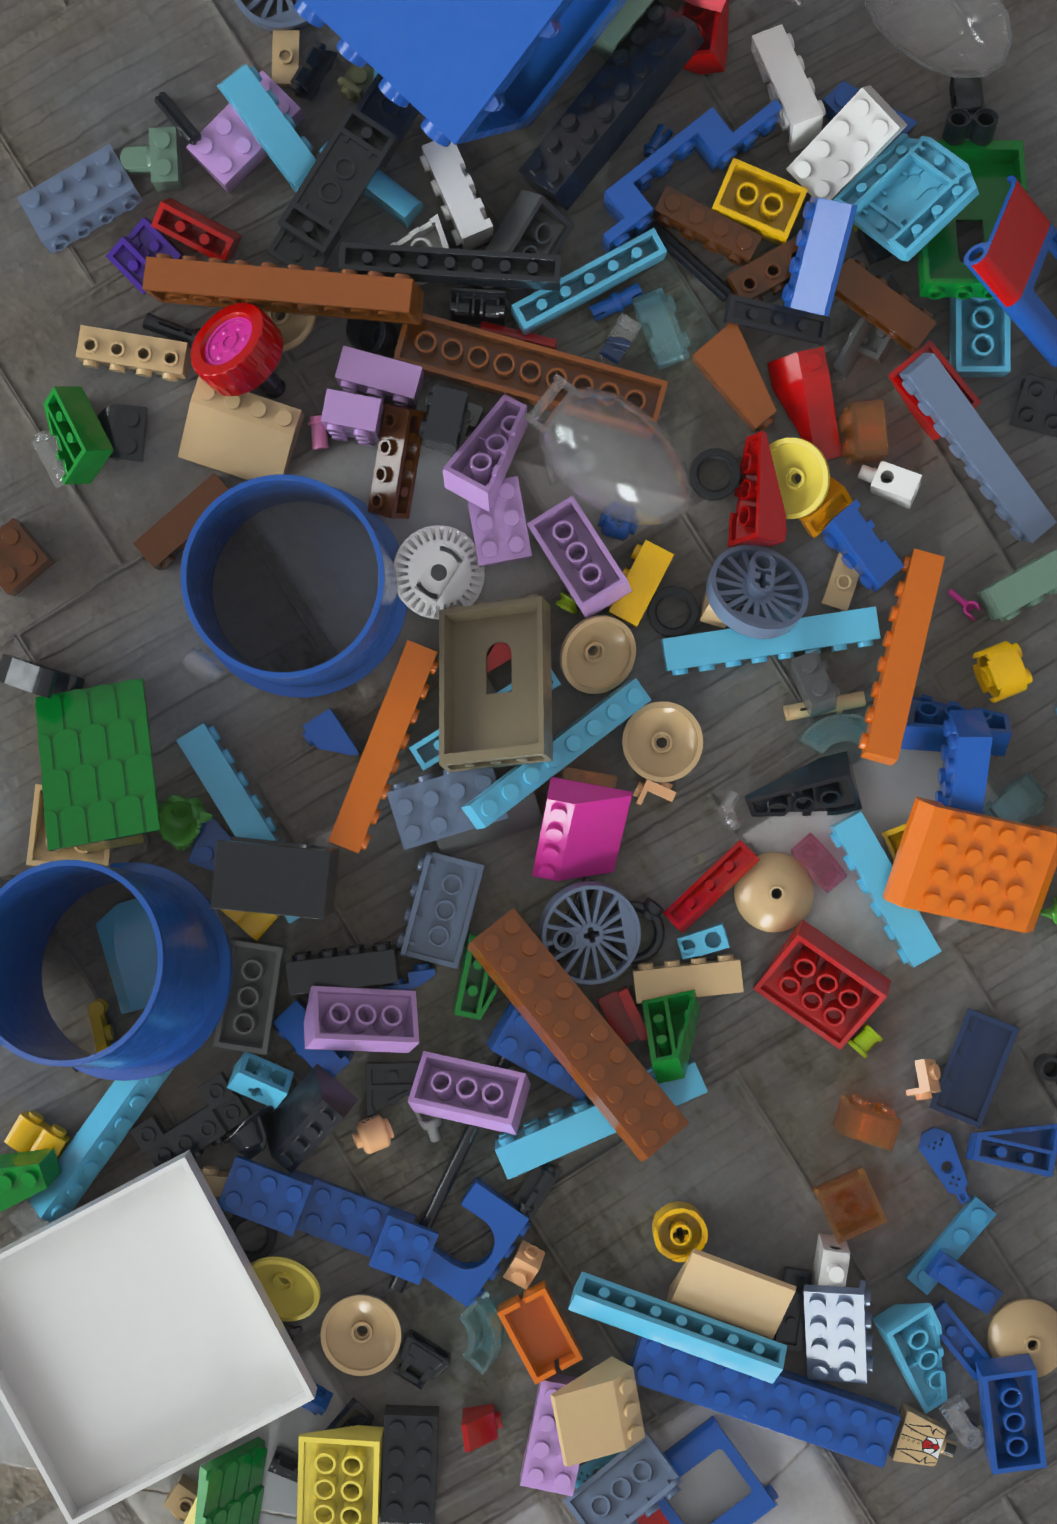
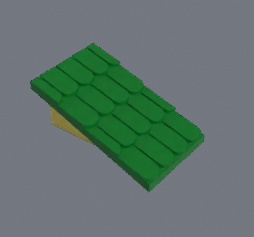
(97, 767)
(231, 1487)

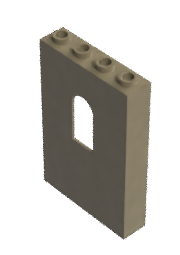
(503, 727)

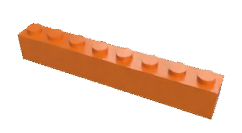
(902, 657)
(382, 747)

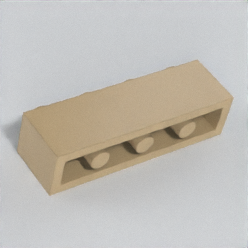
(703, 976)

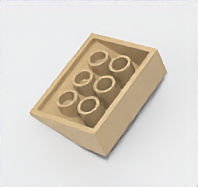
(239, 433)
(731, 1294)

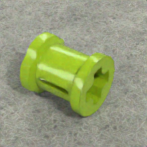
(865, 1040)

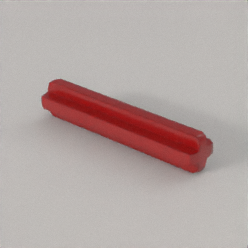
(517, 334)

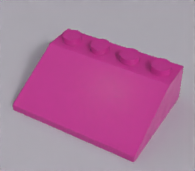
(580, 830)

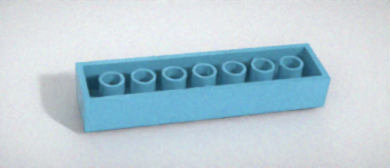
(576, 1127)

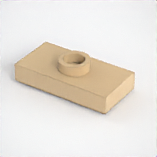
(285, 56)
(840, 586)

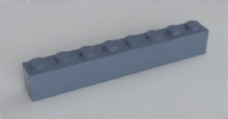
(976, 447)

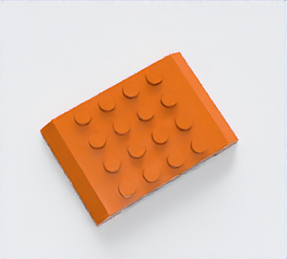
(972, 866)

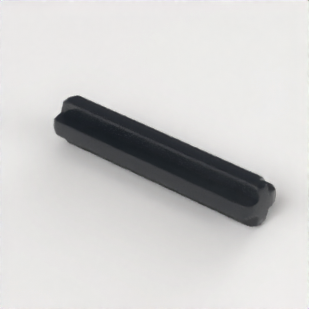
(178, 118)

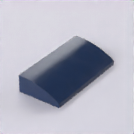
(974, 1067)

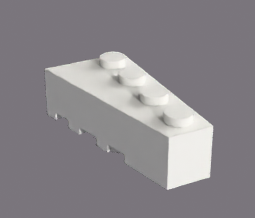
(788, 85)
(458, 195)

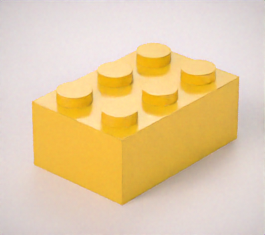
(759, 201)

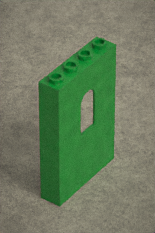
(938, 261)

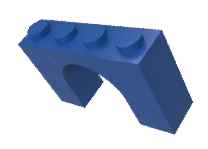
(506, 1221)

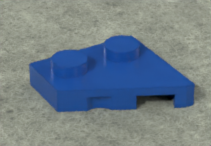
(205, 845)

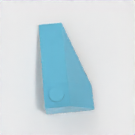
(914, 1343)

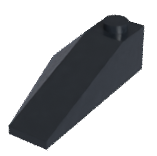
(818, 786)

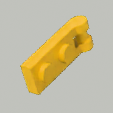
(101, 1031)

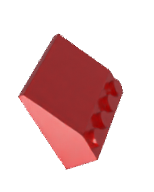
(822, 985)

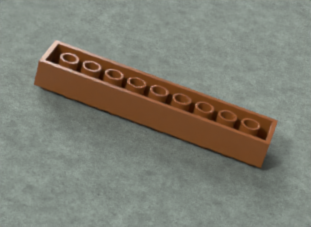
(284, 289)
(515, 366)
(577, 1035)

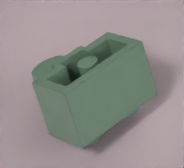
(159, 158)

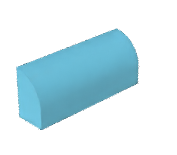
(392, 198)

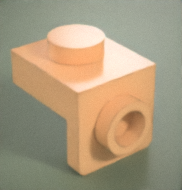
(660, 789)
(928, 1079)
(524, 1265)

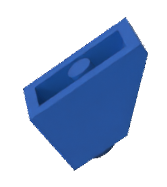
(329, 734)

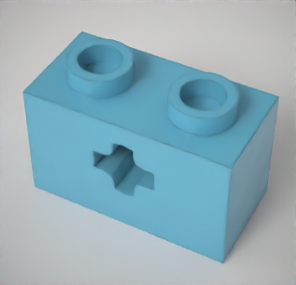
(260, 1080)

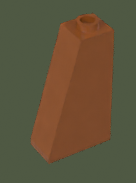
(735, 376)

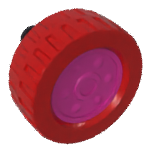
(239, 351)

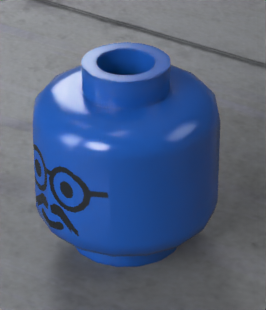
(616, 528)

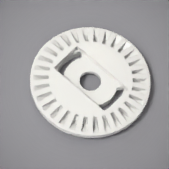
(414, 565)

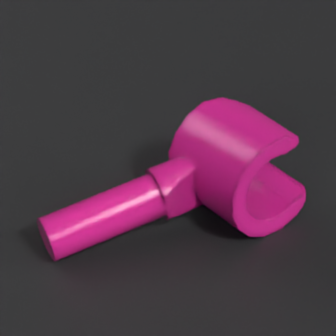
(967, 605)

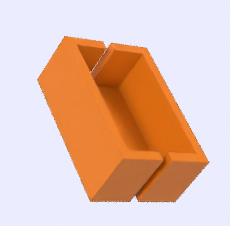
(539, 1332)

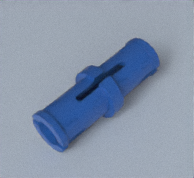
(615, 302)

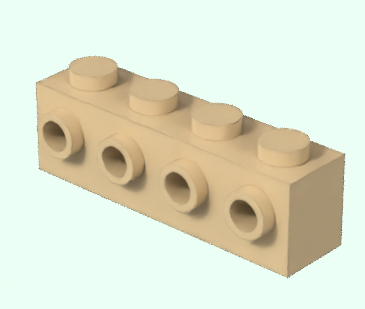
(133, 352)

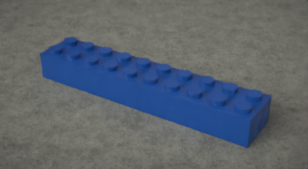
(788, 1406)

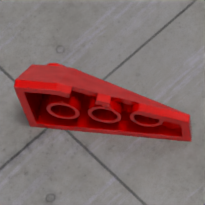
(714, 28)
(806, 394)
(760, 507)

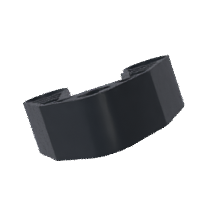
(36, 677)

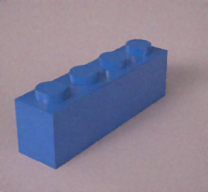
(927, 719)

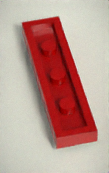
(711, 886)

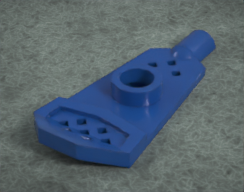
(939, 1155)

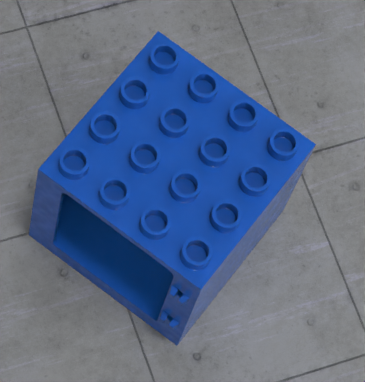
(466, 62)

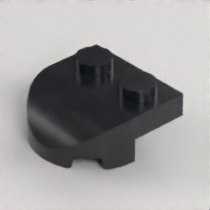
(125, 430)

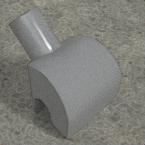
(430, 1124)

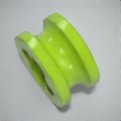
(567, 603)

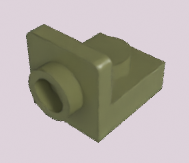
(355, 82)

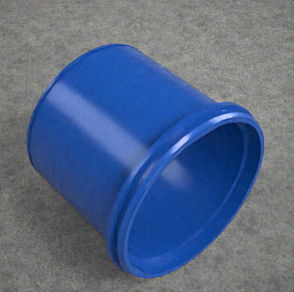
(201, 557)
(189, 981)

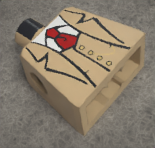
(920, 1439)

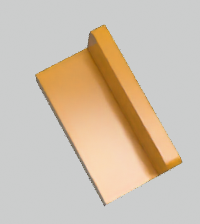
(834, 503)

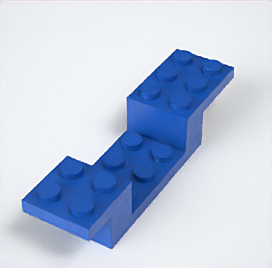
(713, 144)
(329, 1213)

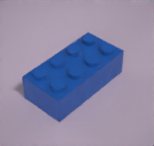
(964, 760)
(521, 1045)
(1011, 1413)

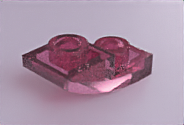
(819, 861)

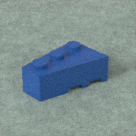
(861, 547)
(1017, 1148)

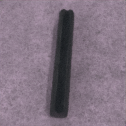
(692, 263)

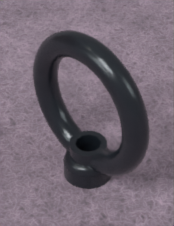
(651, 911)

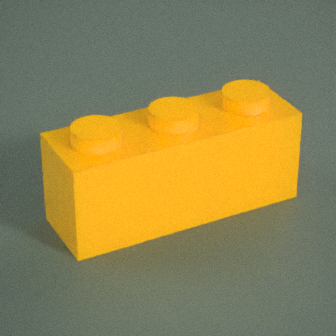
(643, 579)

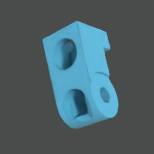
(703, 941)

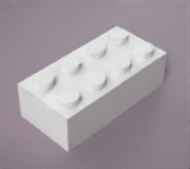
(847, 144)

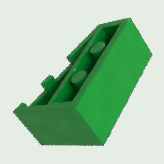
(78, 434)
(474, 986)
(671, 1032)
(26, 1175)

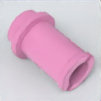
(318, 433)

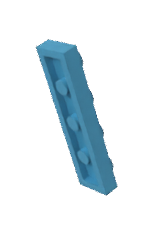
(953, 1240)

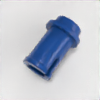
(657, 140)

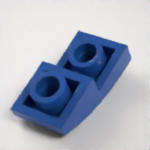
(417, 976)

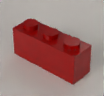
(196, 230)

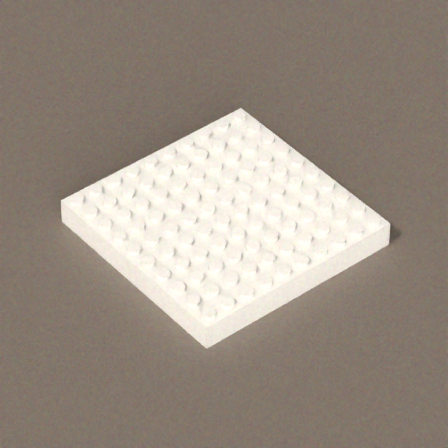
(138, 1340)

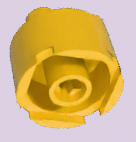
(1001, 671)
(665, 1225)

